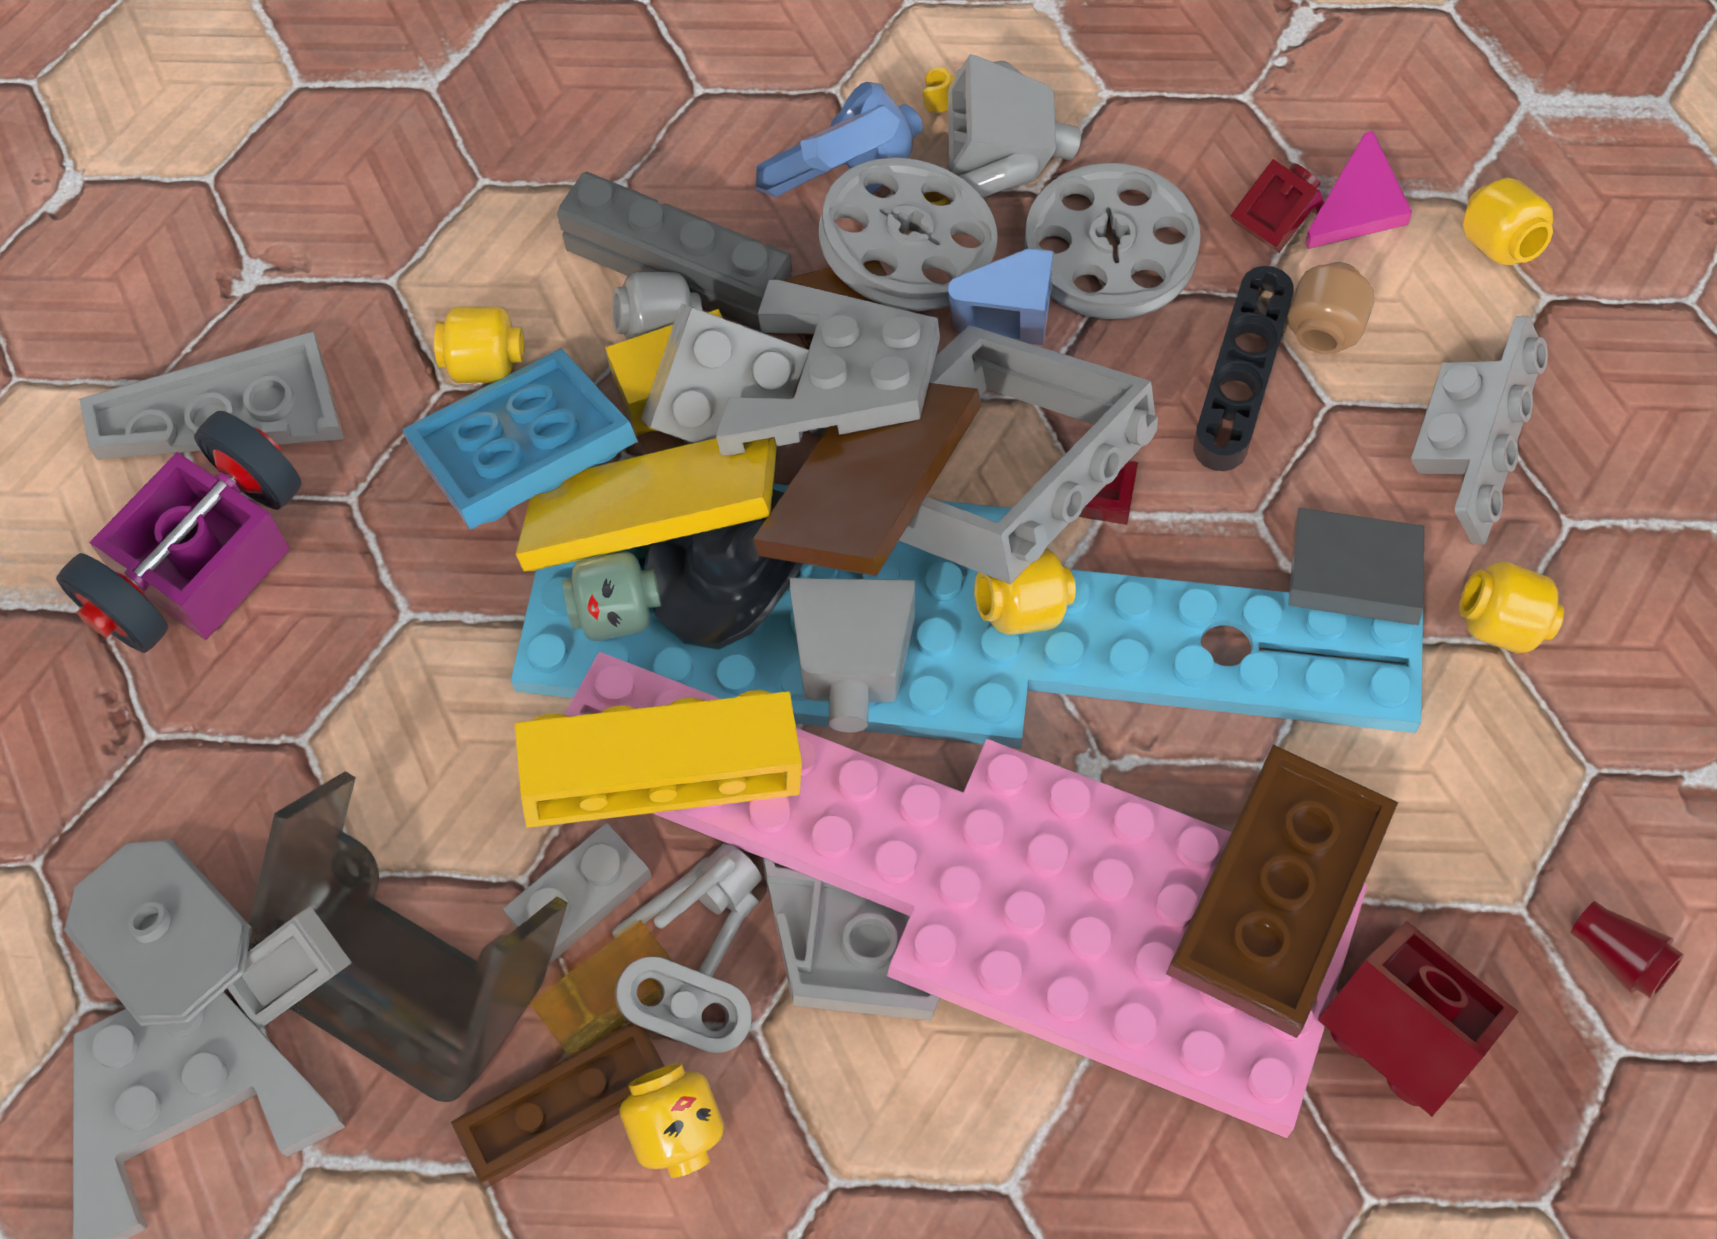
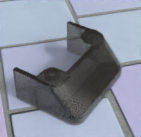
(406, 993)

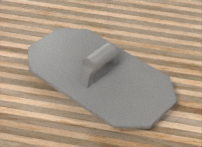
(158, 932)

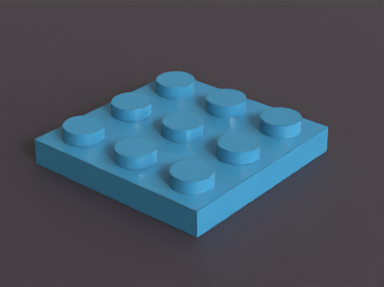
(518, 437)

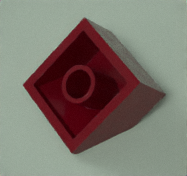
(1417, 1018)

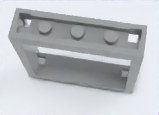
(1111, 400)

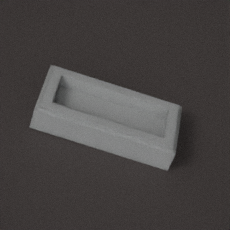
(287, 967)

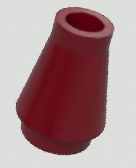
(1630, 951)

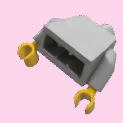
(997, 125)

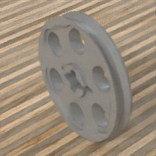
(888, 221)
(1131, 227)

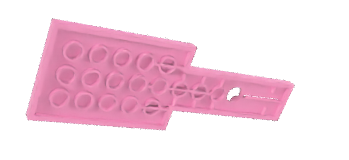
(1022, 902)

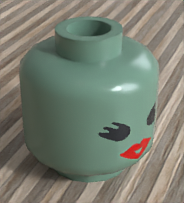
(610, 596)

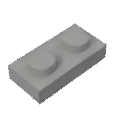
(591, 880)

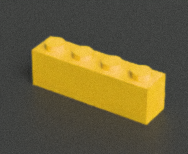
(657, 758)

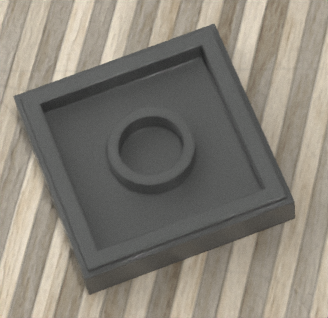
(1357, 566)

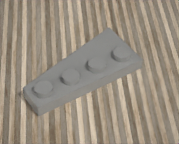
(269, 387)

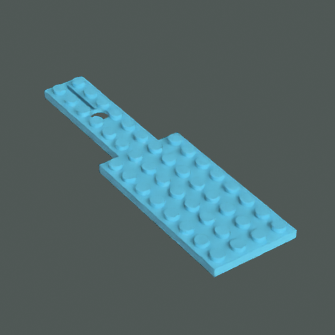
(971, 682)

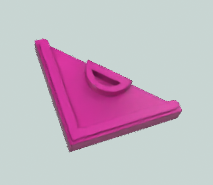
(1362, 199)

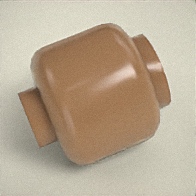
(1331, 308)

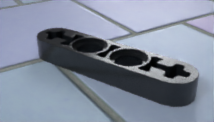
(1243, 366)

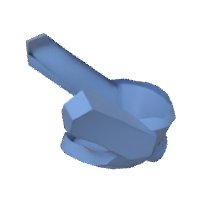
(863, 131)

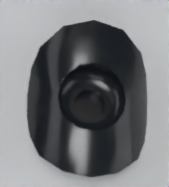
(717, 584)

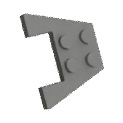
(861, 370)
(840, 948)
(160, 1080)

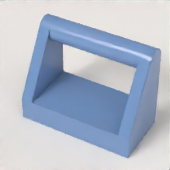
(1005, 296)

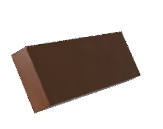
(555, 1105)

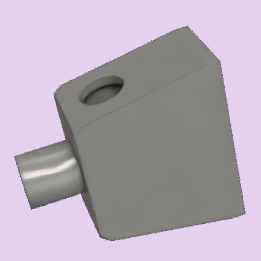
(852, 643)

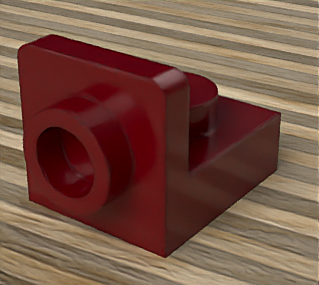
(1278, 204)

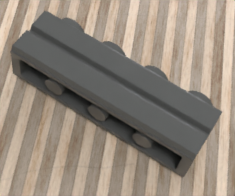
(641, 235)

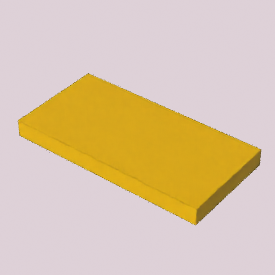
(647, 502)

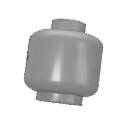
(650, 302)

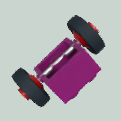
(187, 539)

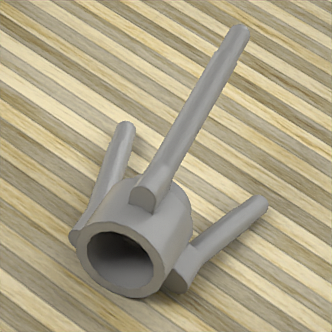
(718, 884)

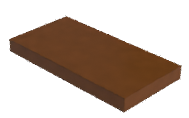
(866, 487)
(1283, 891)

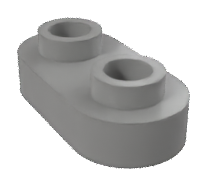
(682, 1003)

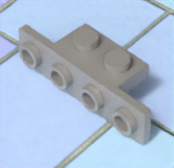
(1477, 424)

